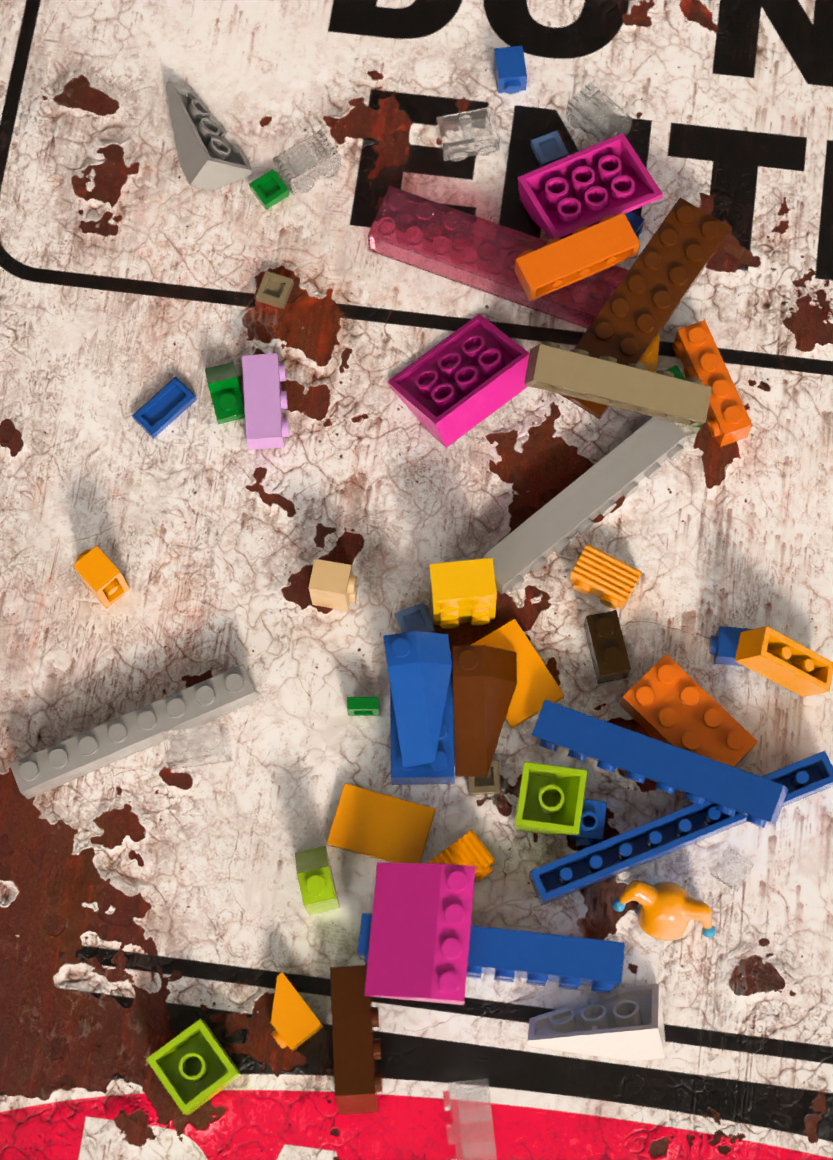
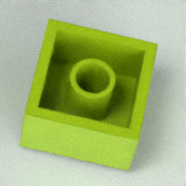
(193, 1067)

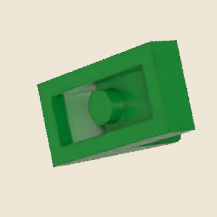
(225, 393)

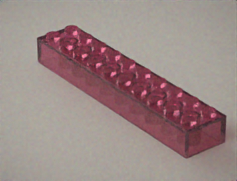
(479, 255)

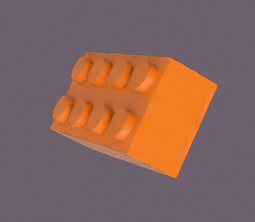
(685, 715)

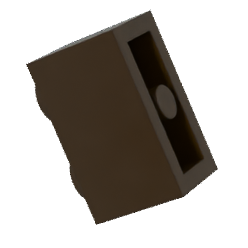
(607, 647)

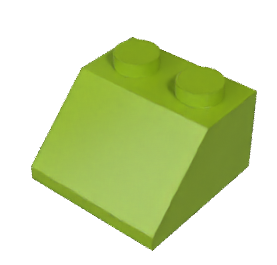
(550, 799)

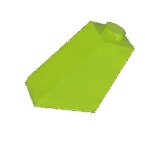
(316, 880)

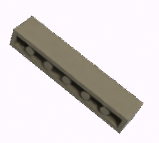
(617, 385)

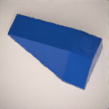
(419, 683)

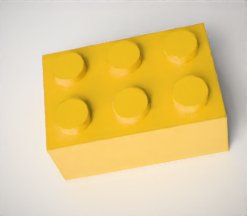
(463, 592)

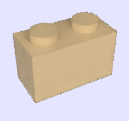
(332, 585)

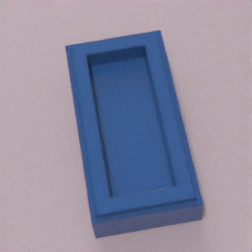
(164, 407)

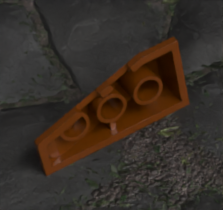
(481, 697)

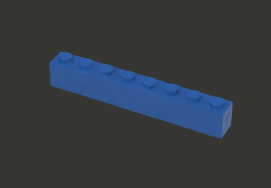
(660, 762)

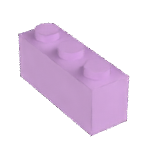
(264, 401)

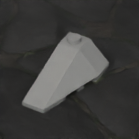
(201, 144)

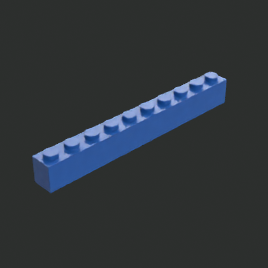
(666, 835)

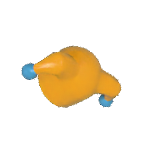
(665, 909)

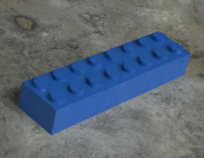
(534, 957)

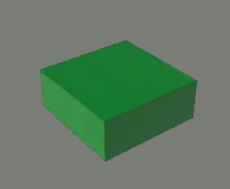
(269, 189)
(363, 706)

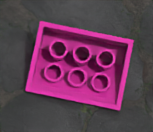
(587, 187)
(462, 379)
(420, 932)

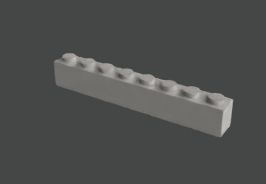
(583, 501)
(133, 732)

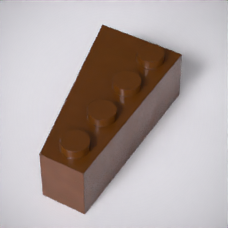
(354, 1042)

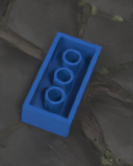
(435, 773)

